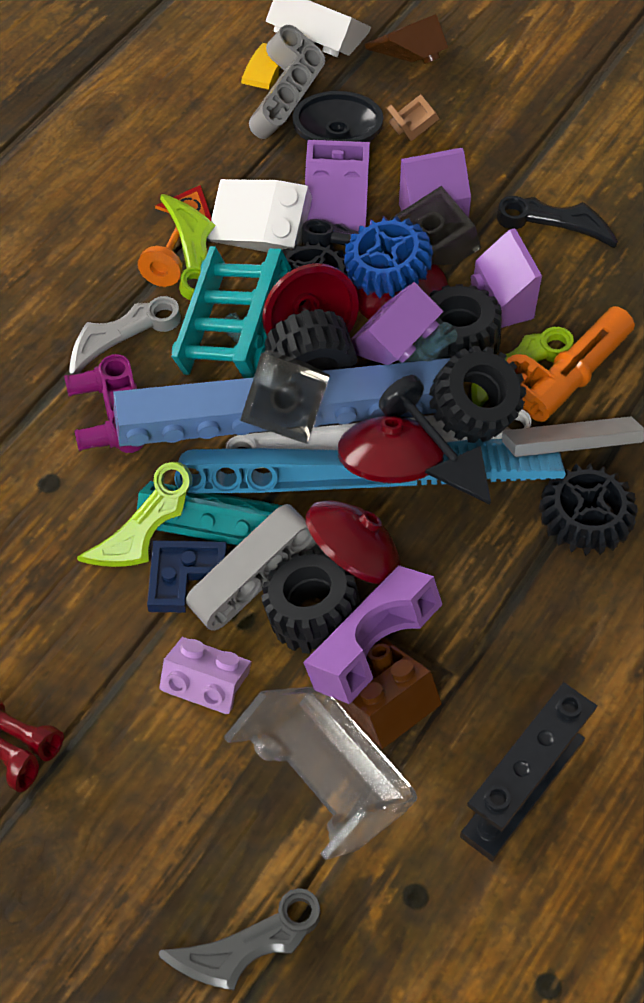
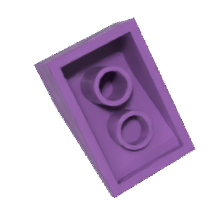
(397, 326)

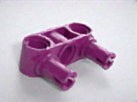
(111, 375)

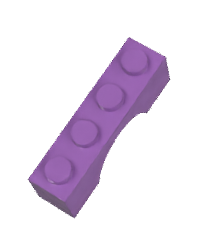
(398, 603)

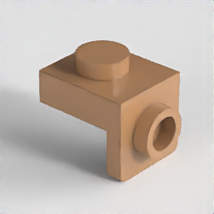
(413, 118)

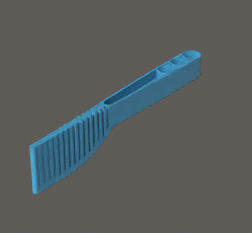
(323, 470)

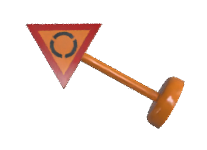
(161, 264)

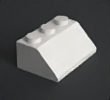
(319, 24)

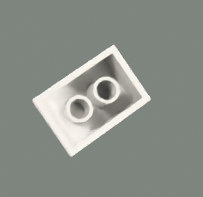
(260, 214)

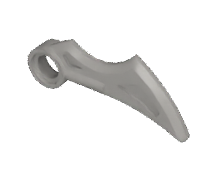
(98, 338)

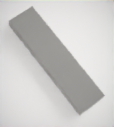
(573, 436)

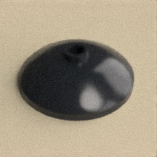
(338, 117)

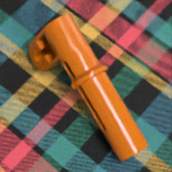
(554, 386)

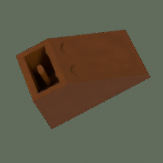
(396, 696)

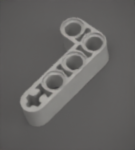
(301, 65)
(246, 567)

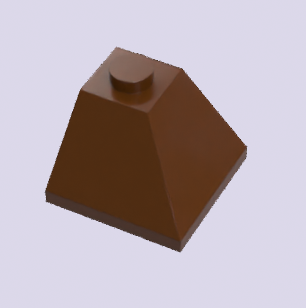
(412, 42)

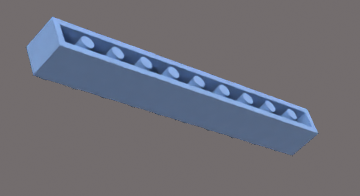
(217, 406)

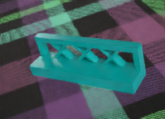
(214, 515)

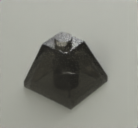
(448, 227)
(285, 396)

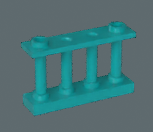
(207, 293)

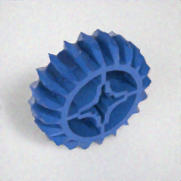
(388, 256)

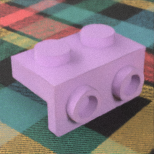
(203, 674)

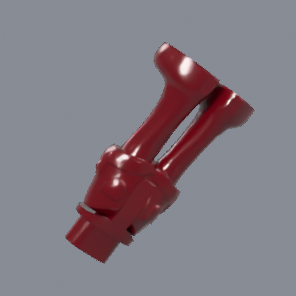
(20, 764)

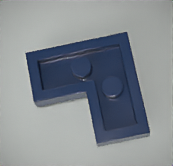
(174, 565)

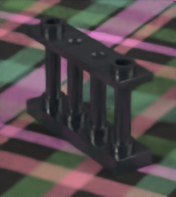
(527, 771)

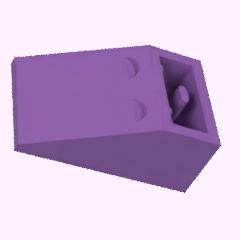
(338, 181)

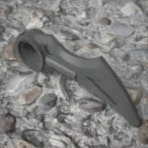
(226, 959)

